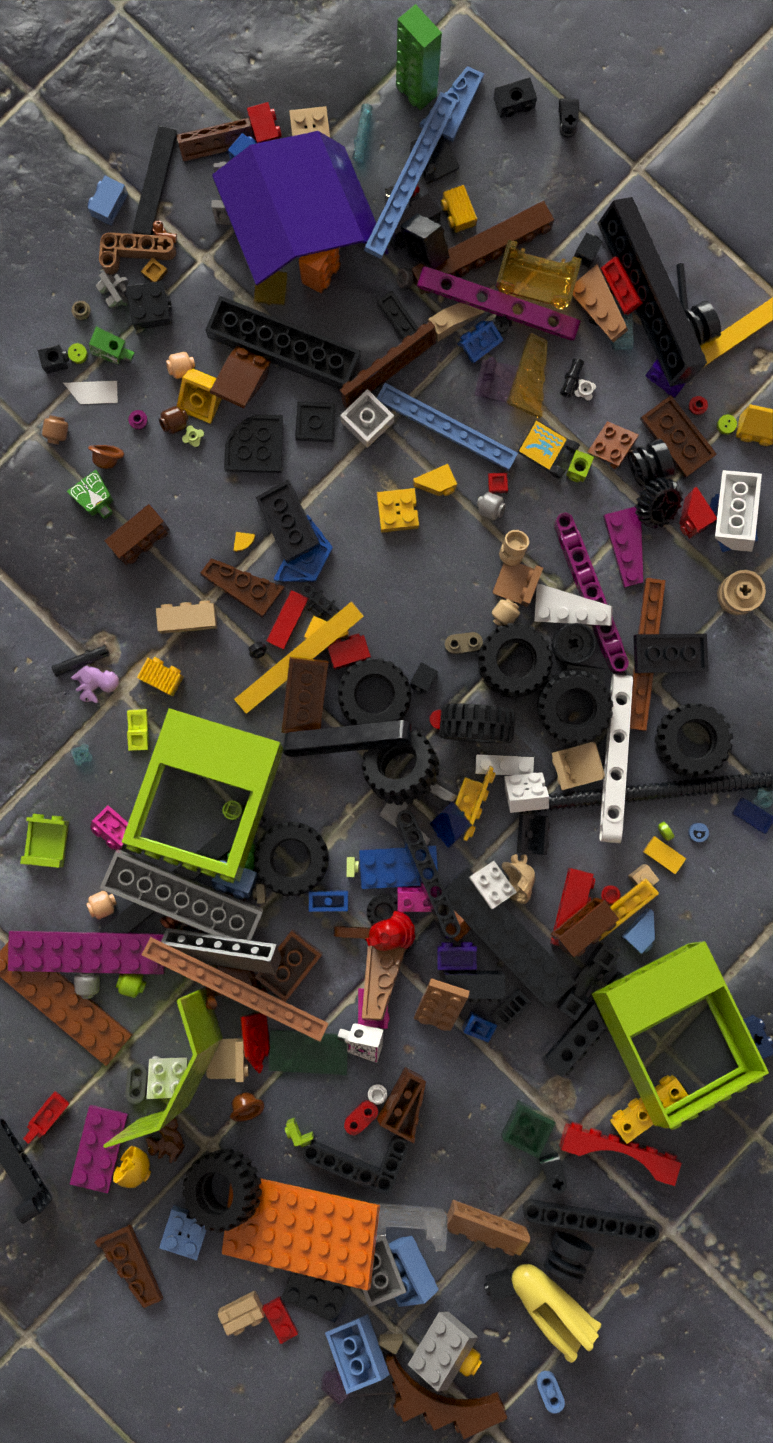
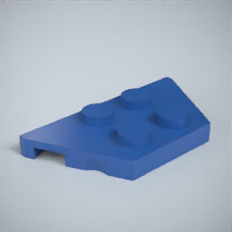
(308, 566)

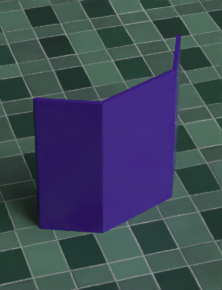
(293, 201)

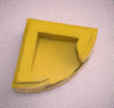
(243, 541)

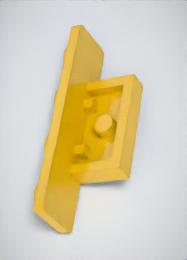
(471, 797)

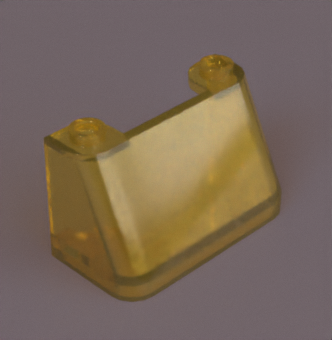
(537, 277)

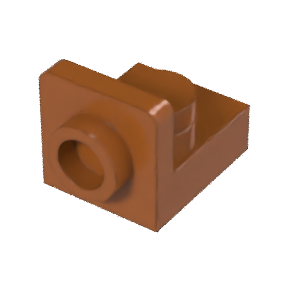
(464, 928)

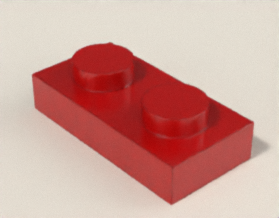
(280, 1320)

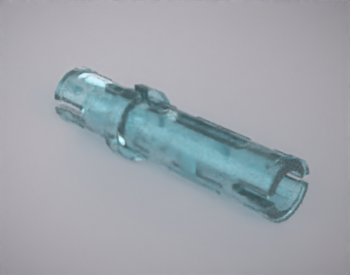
(361, 140)

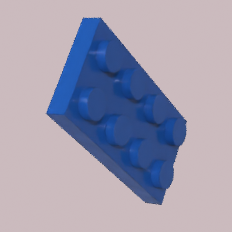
(391, 867)

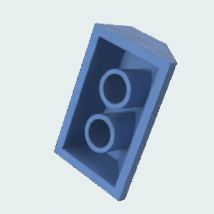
(414, 1272)
(357, 1354)

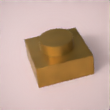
(154, 271)

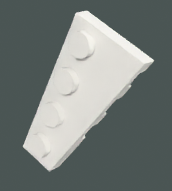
(564, 607)

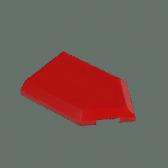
(255, 1039)

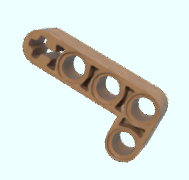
(121, 240)

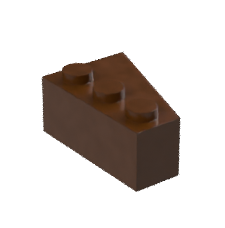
(403, 1105)

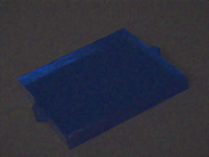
(450, 824)

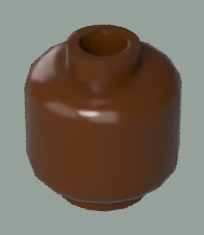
(173, 420)

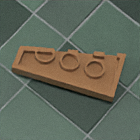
(598, 302)

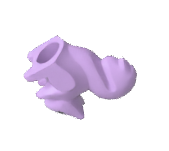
(92, 678)

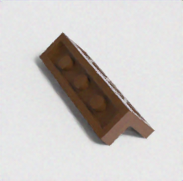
(212, 139)

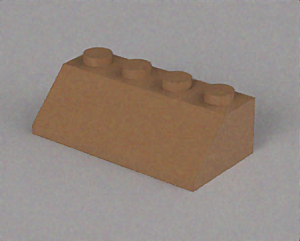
(487, 1228)

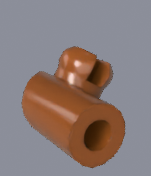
(159, 230)

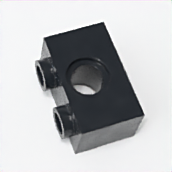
(521, 90)

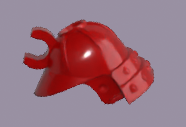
(392, 933)

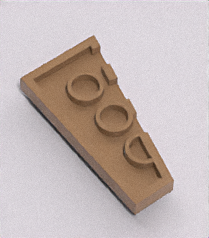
(380, 978)

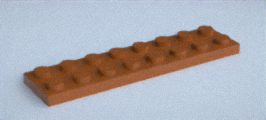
(73, 1014)

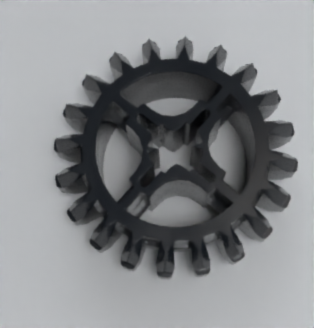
(659, 502)

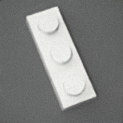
(504, 764)

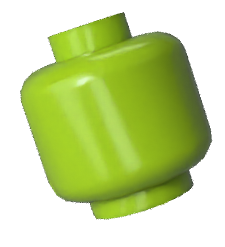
(130, 984)

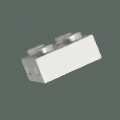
(526, 792)

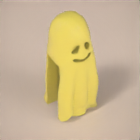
(555, 1311)

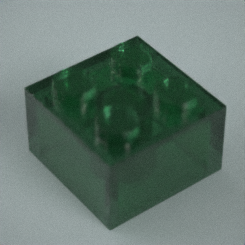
(528, 1129)

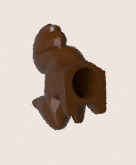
(170, 1142)

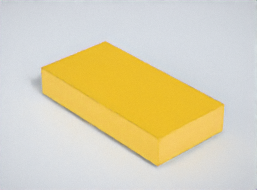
(664, 855)

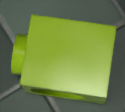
(582, 459)

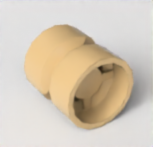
(514, 547)

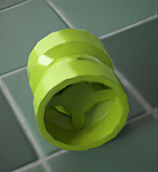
(235, 811)

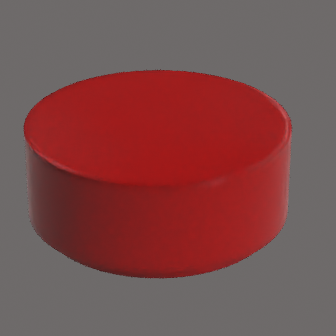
(435, 719)

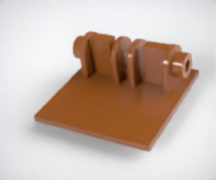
(613, 444)

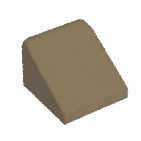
(390, 1342)

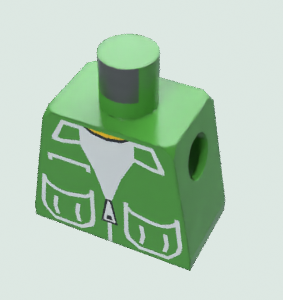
(103, 343)
(92, 495)

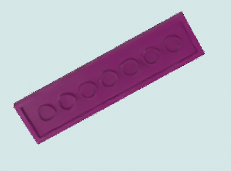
(81, 952)

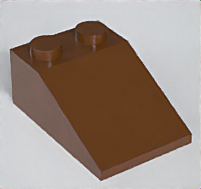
(241, 377)

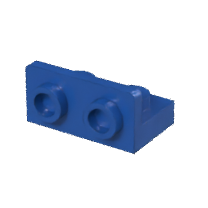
(480, 340)

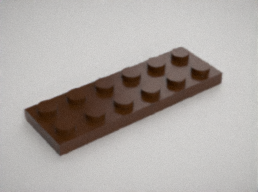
(390, 364)

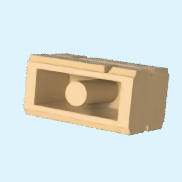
(241, 1313)

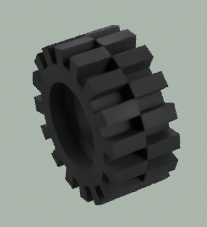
(377, 901)

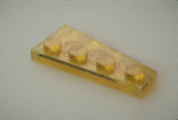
(529, 379)

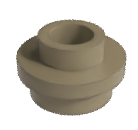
(81, 305)

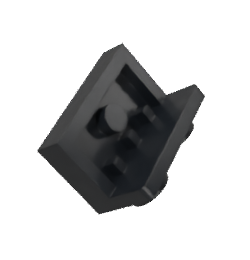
(533, 834)

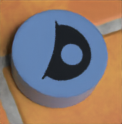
(698, 832)

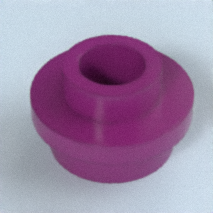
(142, 423)

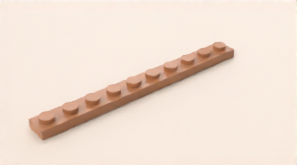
(235, 989)

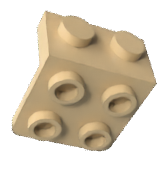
(578, 765)
(229, 1061)

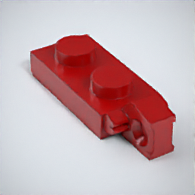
(46, 1116)

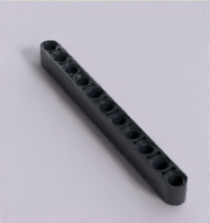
(214, 849)

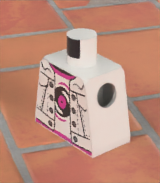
(363, 1041)

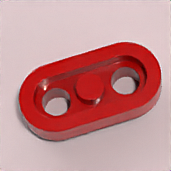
(359, 1116)

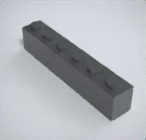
(225, 950)

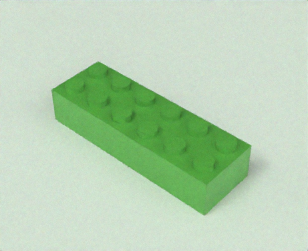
(417, 57)

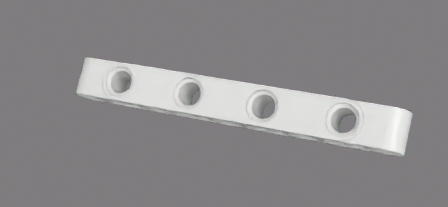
(616, 760)

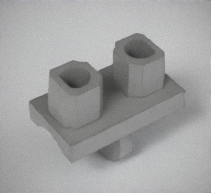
(117, 288)

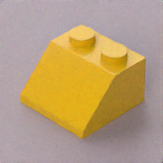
(196, 396)
(756, 425)

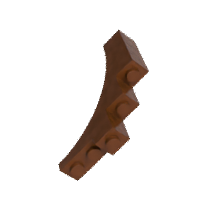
(467, 1415)

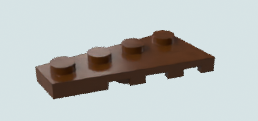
(247, 589)
(129, 1259)

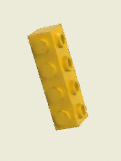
(635, 1118)

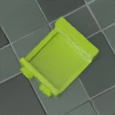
(45, 841)

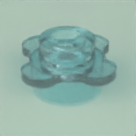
(86, 754)
(764, 798)

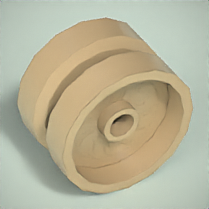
(742, 602)

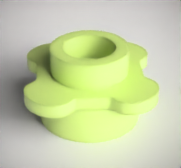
(193, 441)

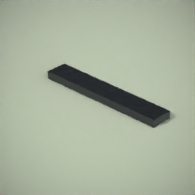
(154, 180)

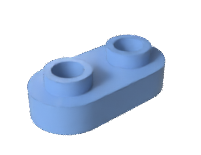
(550, 1390)

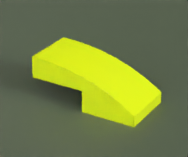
(137, 729)

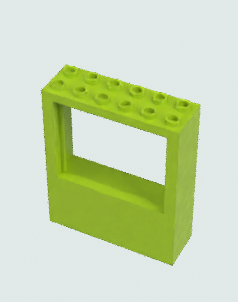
(218, 755)
(661, 992)

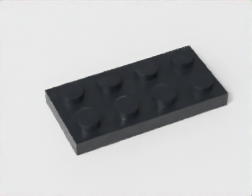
(288, 521)
(670, 653)

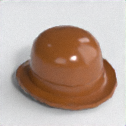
(105, 455)
(246, 1107)

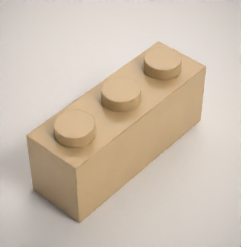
(186, 617)

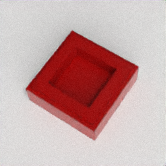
(497, 483)

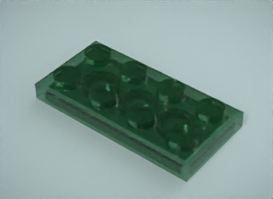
(300, 1053)

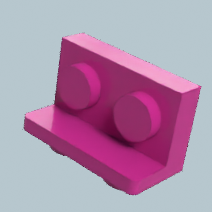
(110, 827)
(413, 899)

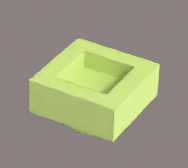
(352, 866)

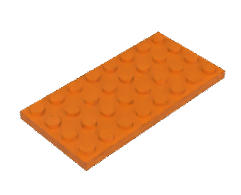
(308, 1234)

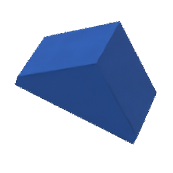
(478, 1027)

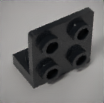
(441, 162)

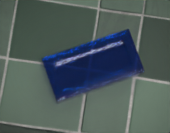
(753, 815)

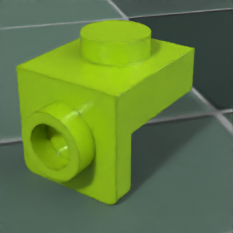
(292, 1131)

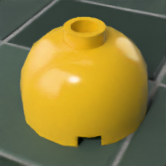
(133, 1168)

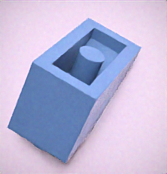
(641, 932)

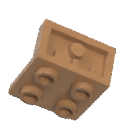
(517, 583)

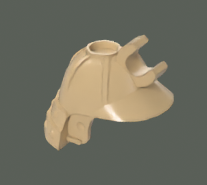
(521, 878)

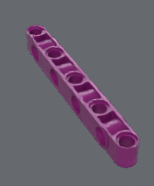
(498, 303)
(584, 579)

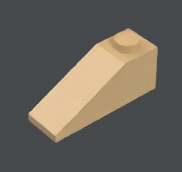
(453, 318)

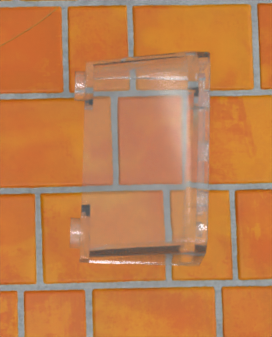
(431, 1219)

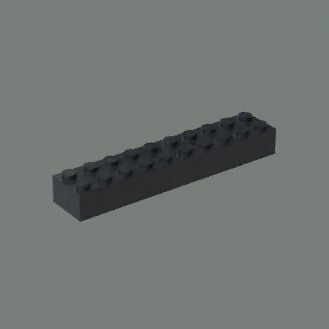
(660, 307)

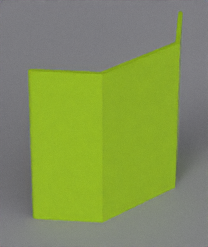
(204, 1039)

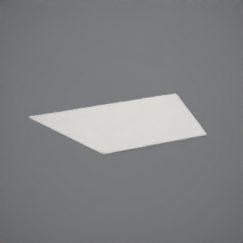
(94, 392)

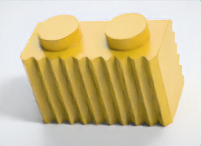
(459, 209)
(160, 676)

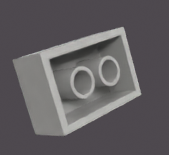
(442, 1351)

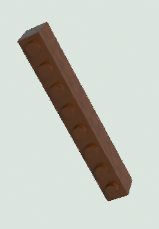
(493, 242)

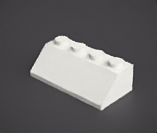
(738, 510)

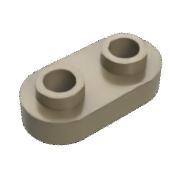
(463, 643)

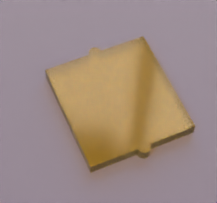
(272, 289)

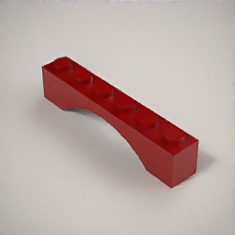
(583, 1141)

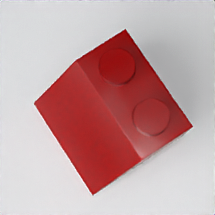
(695, 514)

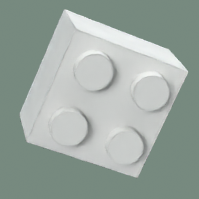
(367, 418)

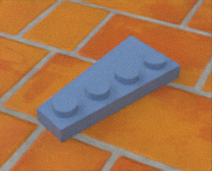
(464, 91)

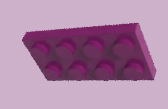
(95, 1163)

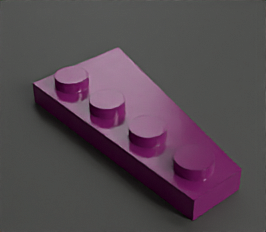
(626, 541)

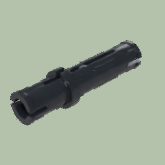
(88, 657)

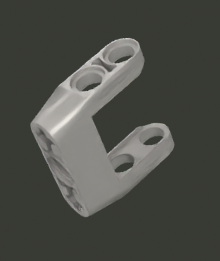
(391, 811)

